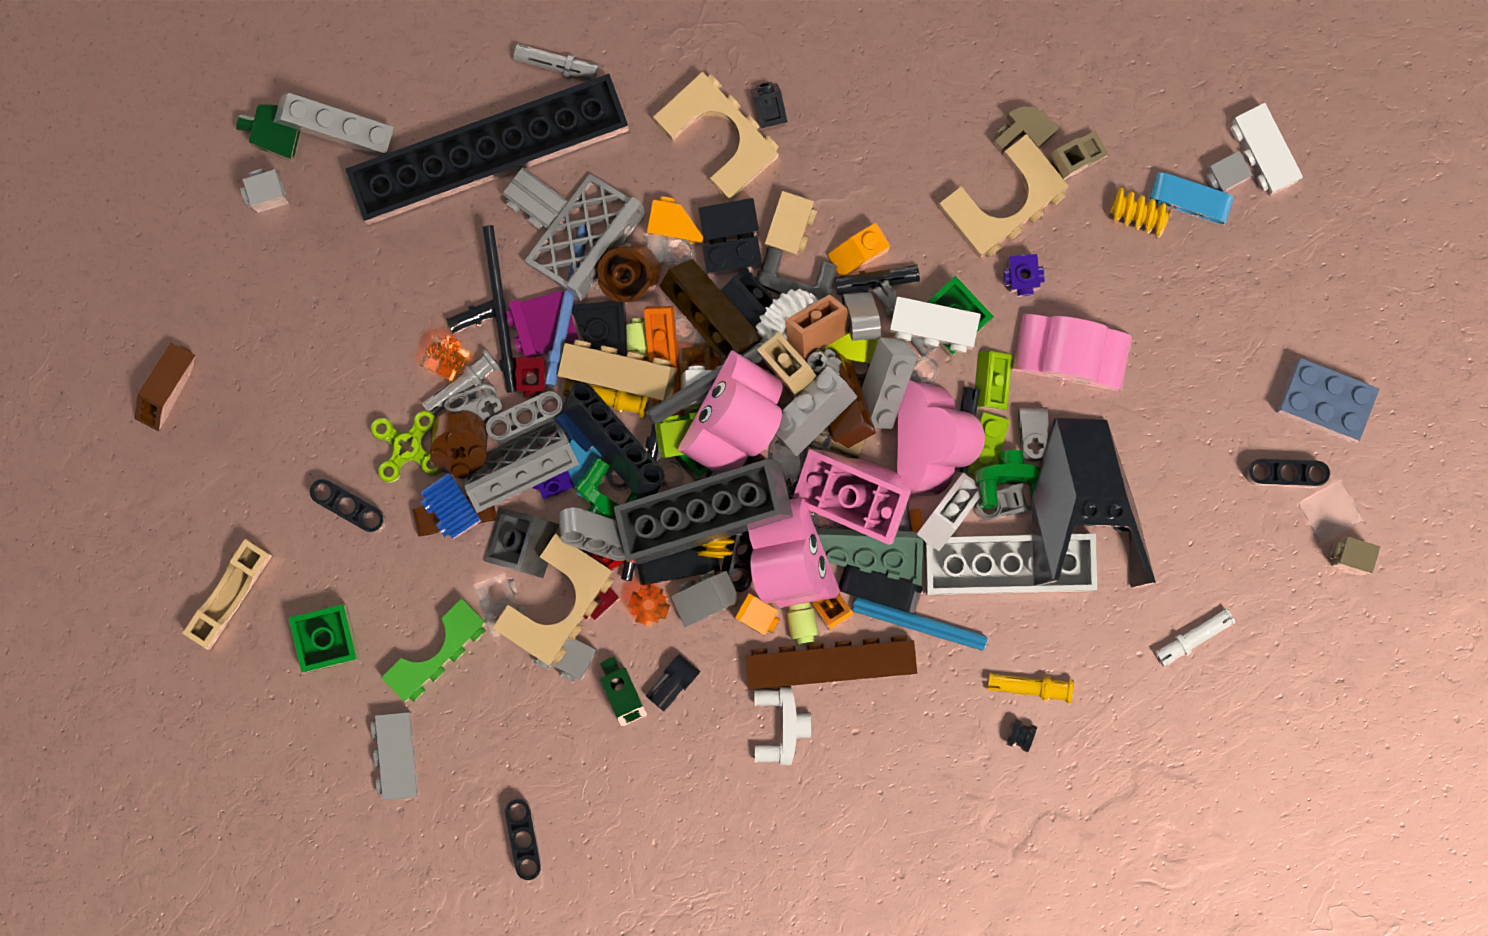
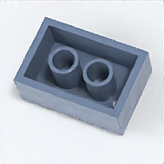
(1327, 400)

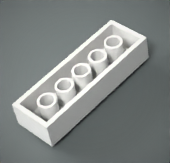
(1005, 566)

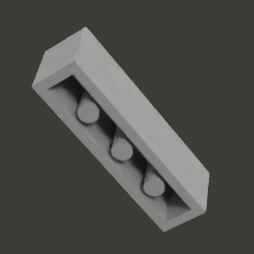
(333, 124)

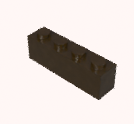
(708, 309)

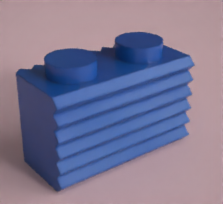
(450, 507)

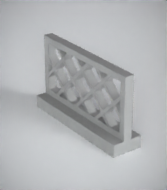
(615, 235)
(528, 471)

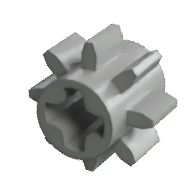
(821, 360)

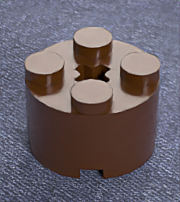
(613, 270)
(458, 443)

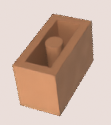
(817, 326)

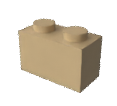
(790, 223)
(787, 364)

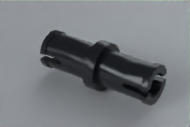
(472, 316)

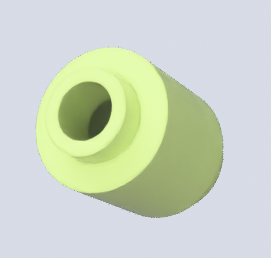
(636, 337)
(802, 623)

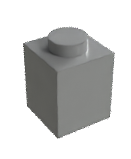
(1228, 172)

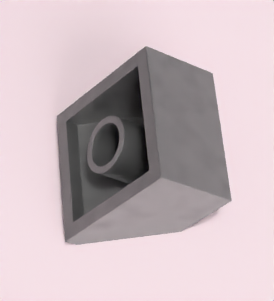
(519, 542)

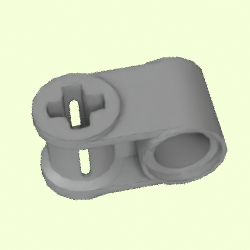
(475, 402)
(1033, 427)
(1006, 502)

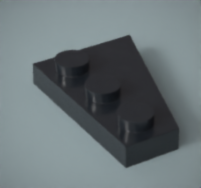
(602, 324)

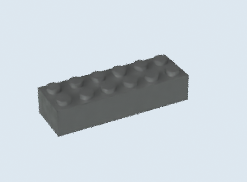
(703, 511)

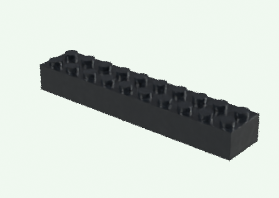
(487, 149)

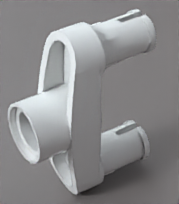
(794, 725)

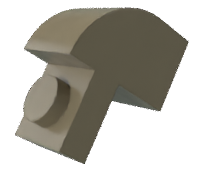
(1026, 121)
(1078, 155)

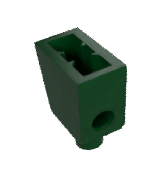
(267, 134)
(625, 701)

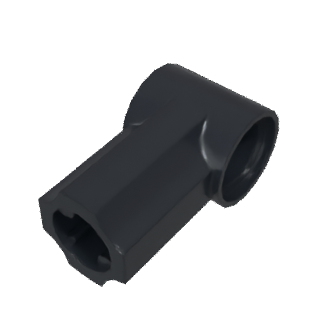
(676, 678)

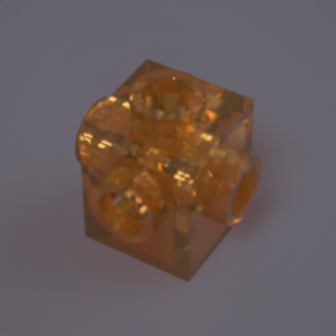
(699, 356)
(444, 357)
(645, 616)

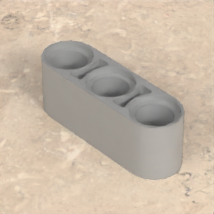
(862, 316)
(510, 417)
(591, 533)

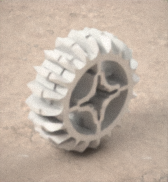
(781, 309)

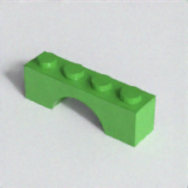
(460, 626)

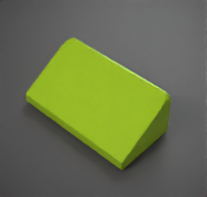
(993, 379)

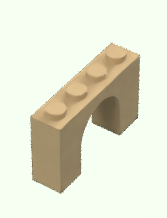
(705, 99)
(986, 232)
(547, 641)

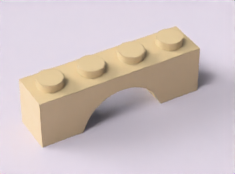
(228, 595)

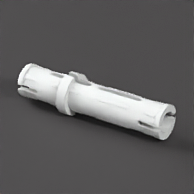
(1195, 637)

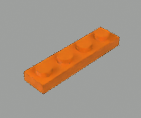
(663, 341)

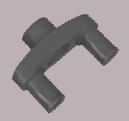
(772, 282)

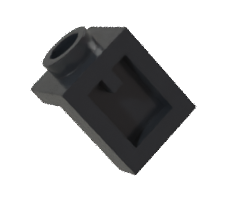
(769, 104)

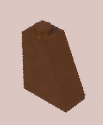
(164, 386)

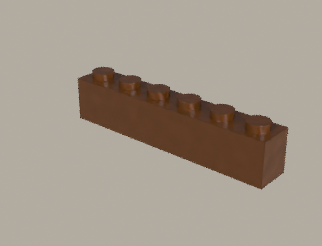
(831, 664)

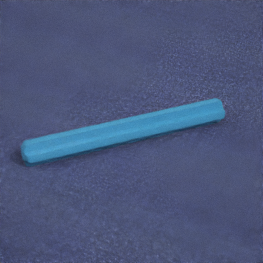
(919, 623)

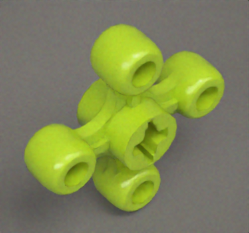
(396, 438)

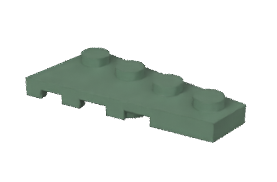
(869, 554)

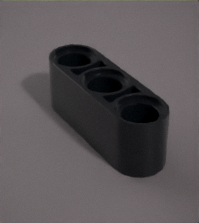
(1300, 468)
(334, 502)
(677, 566)
(880, 589)
(522, 853)

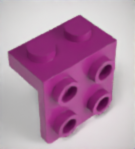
(537, 323)

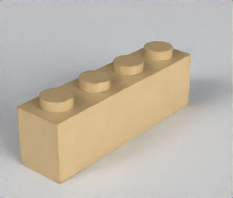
(617, 371)

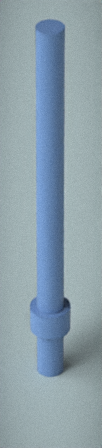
(554, 356)

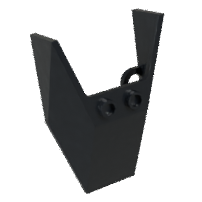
(1083, 486)

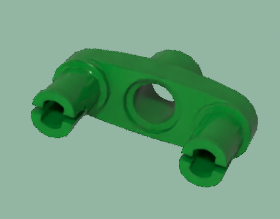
(1009, 470)
(589, 490)

